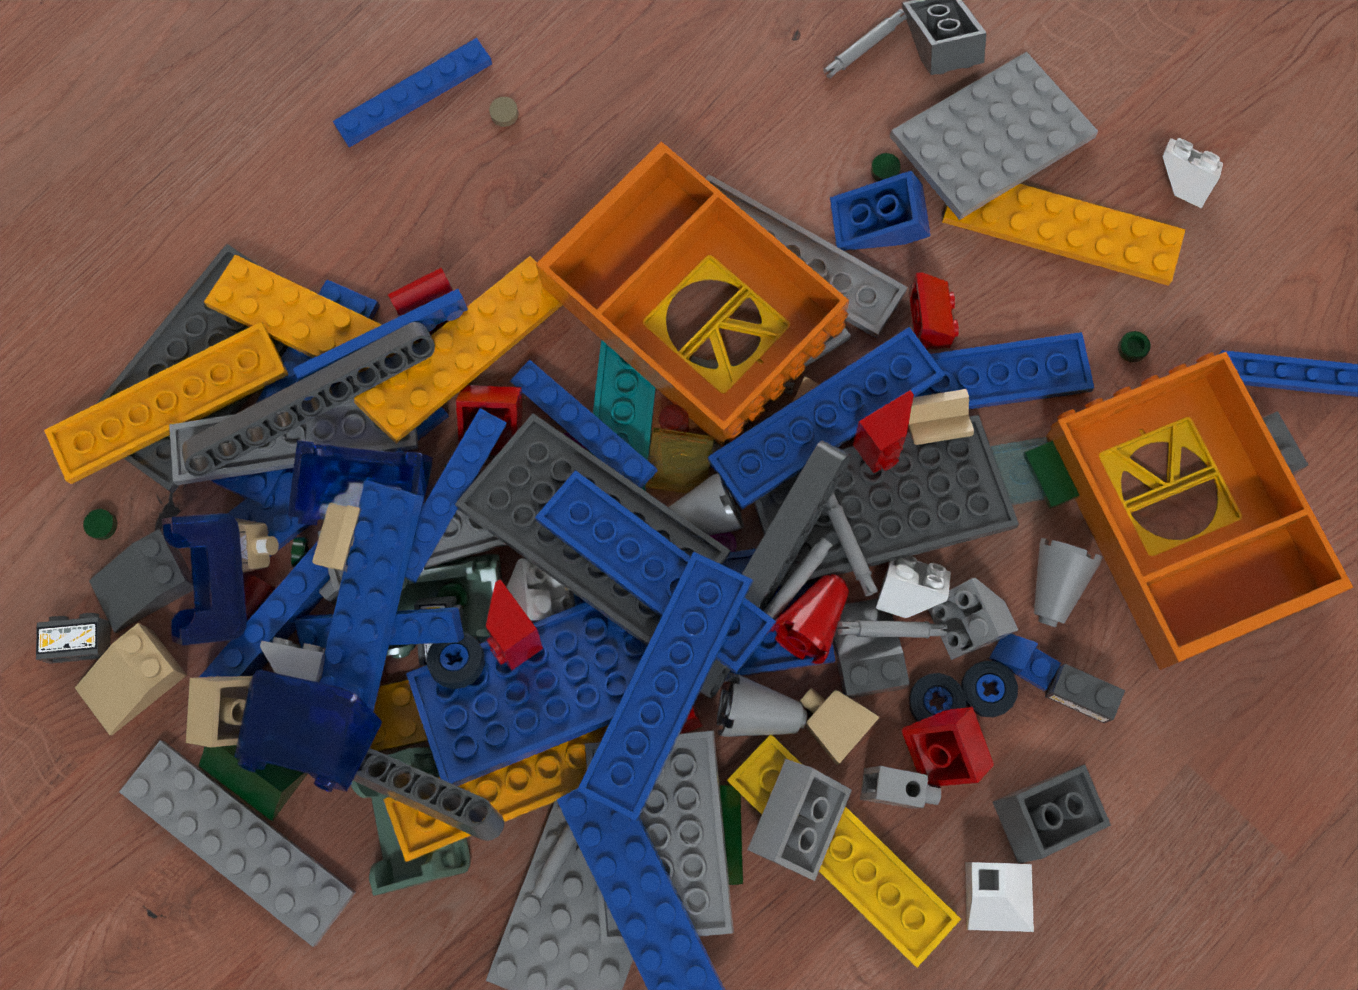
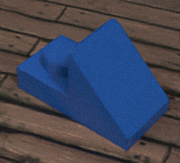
(1025, 660)

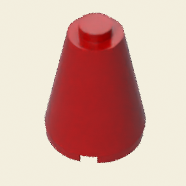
(813, 619)

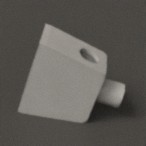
(889, 787)

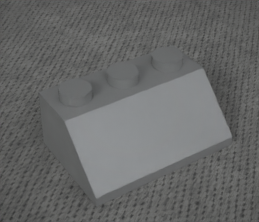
(800, 819)

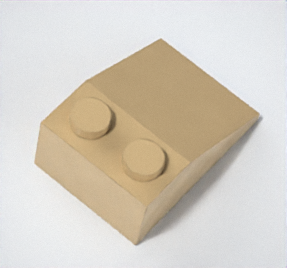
(129, 678)
(216, 709)

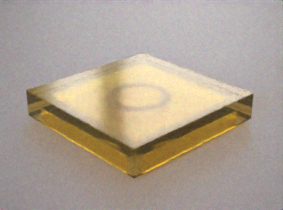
(679, 460)

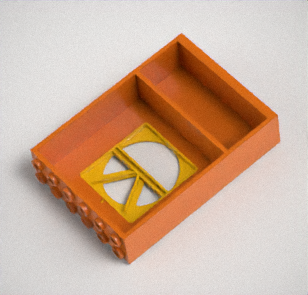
(676, 229)
(1256, 555)

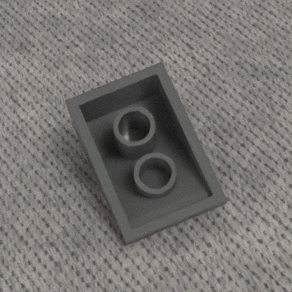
(945, 34)
(141, 581)
(869, 663)
(1051, 814)

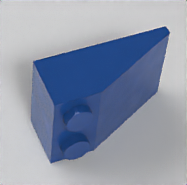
(881, 214)

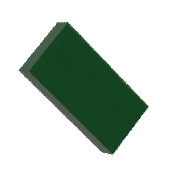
(1051, 474)

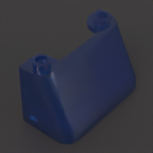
(338, 473)
(215, 575)
(305, 729)

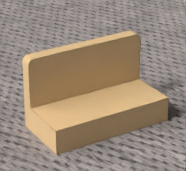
(940, 417)
(336, 536)

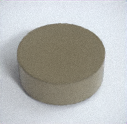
(503, 111)

